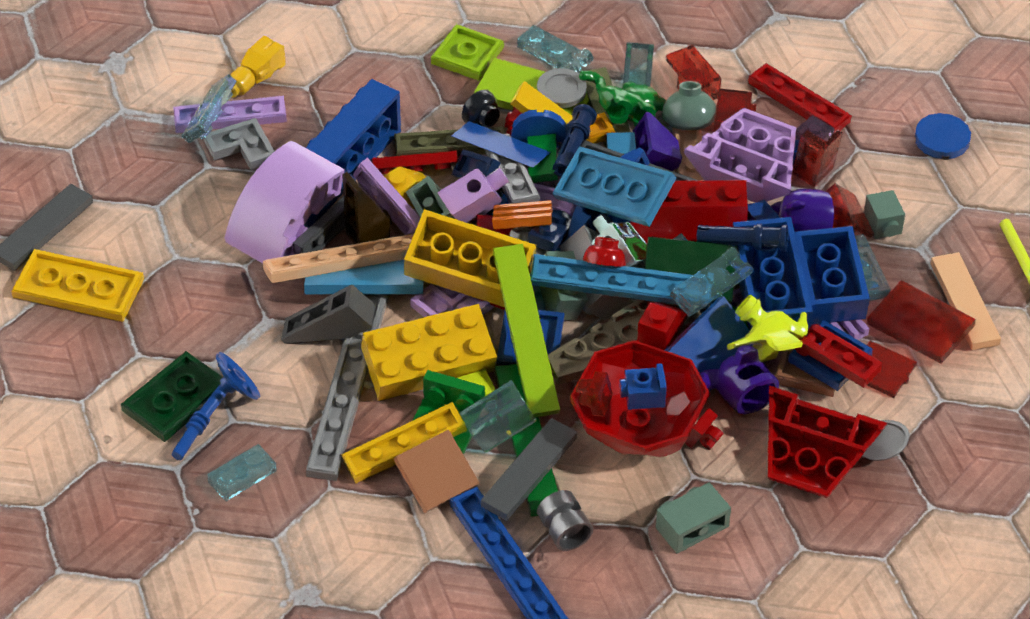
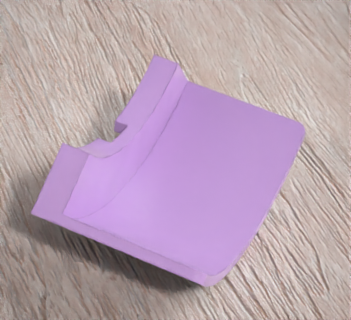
(280, 201)

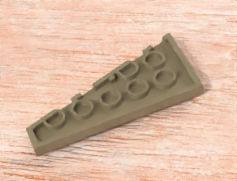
(572, 358)

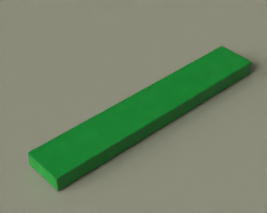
(523, 438)

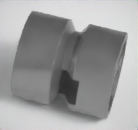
(565, 520)

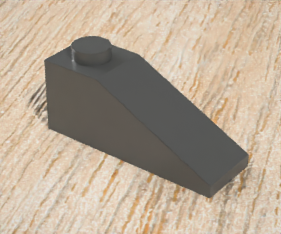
(331, 318)

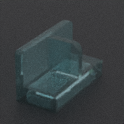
(497, 416)

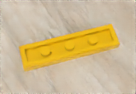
(380, 452)

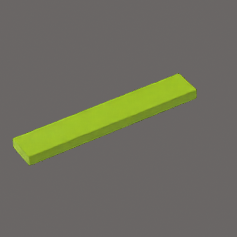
(526, 330)

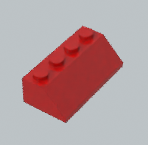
(697, 204)

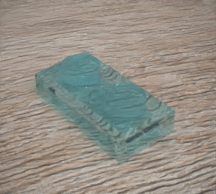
(242, 472)

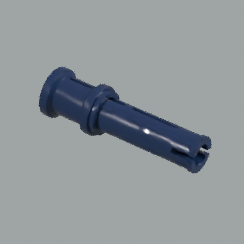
(576, 131)
(755, 236)

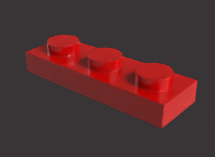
(415, 162)

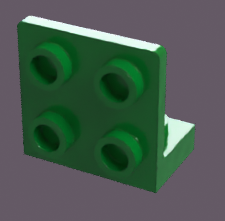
(444, 389)

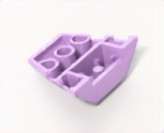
(750, 150)

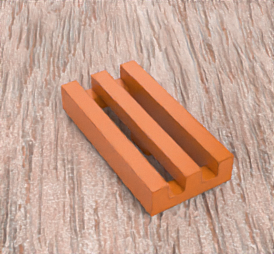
(522, 214)

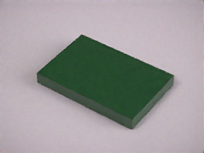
(685, 257)
(172, 396)

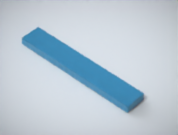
(605, 280)

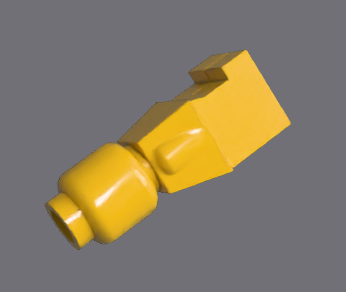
(258, 65)

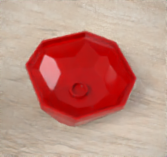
(649, 430)

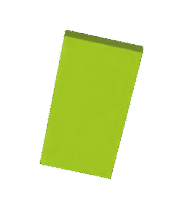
(505, 78)

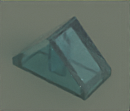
(638, 63)

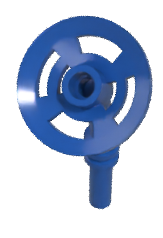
(233, 380)

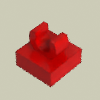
(705, 431)

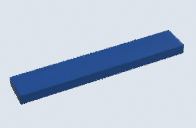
(505, 557)

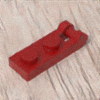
(839, 355)

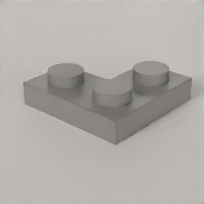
(241, 137)

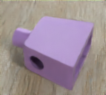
(473, 194)

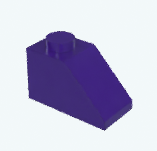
(657, 142)

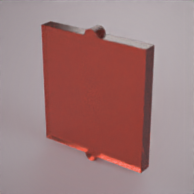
(894, 370)

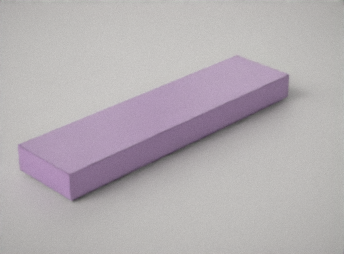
(265, 110)

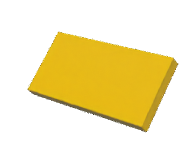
(78, 285)

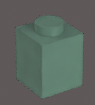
(884, 214)

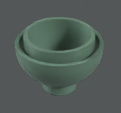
(689, 108)

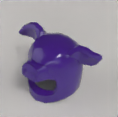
(807, 208)
(742, 381)

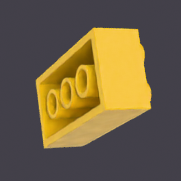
(459, 256)
(444, 343)

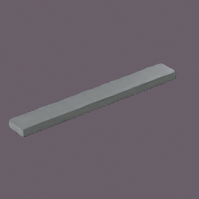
(342, 402)

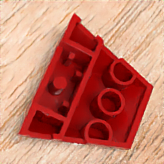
(813, 444)

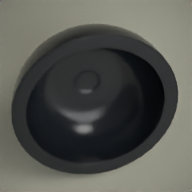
(481, 109)

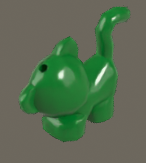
(626, 102)

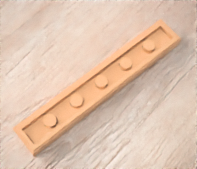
(337, 259)

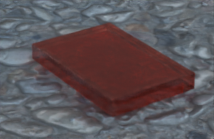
(921, 321)

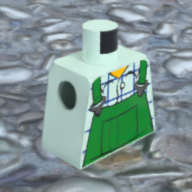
(629, 240)

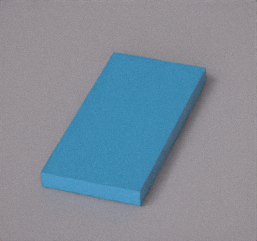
(614, 186)
(373, 279)

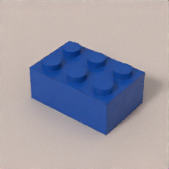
(833, 274)

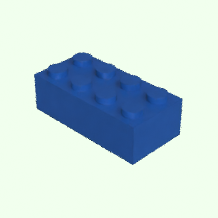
(776, 275)

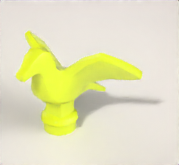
(770, 330)

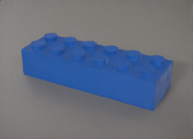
(358, 132)

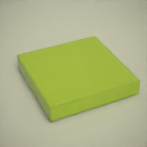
(467, 52)

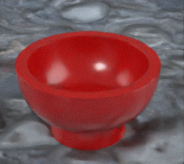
(605, 252)

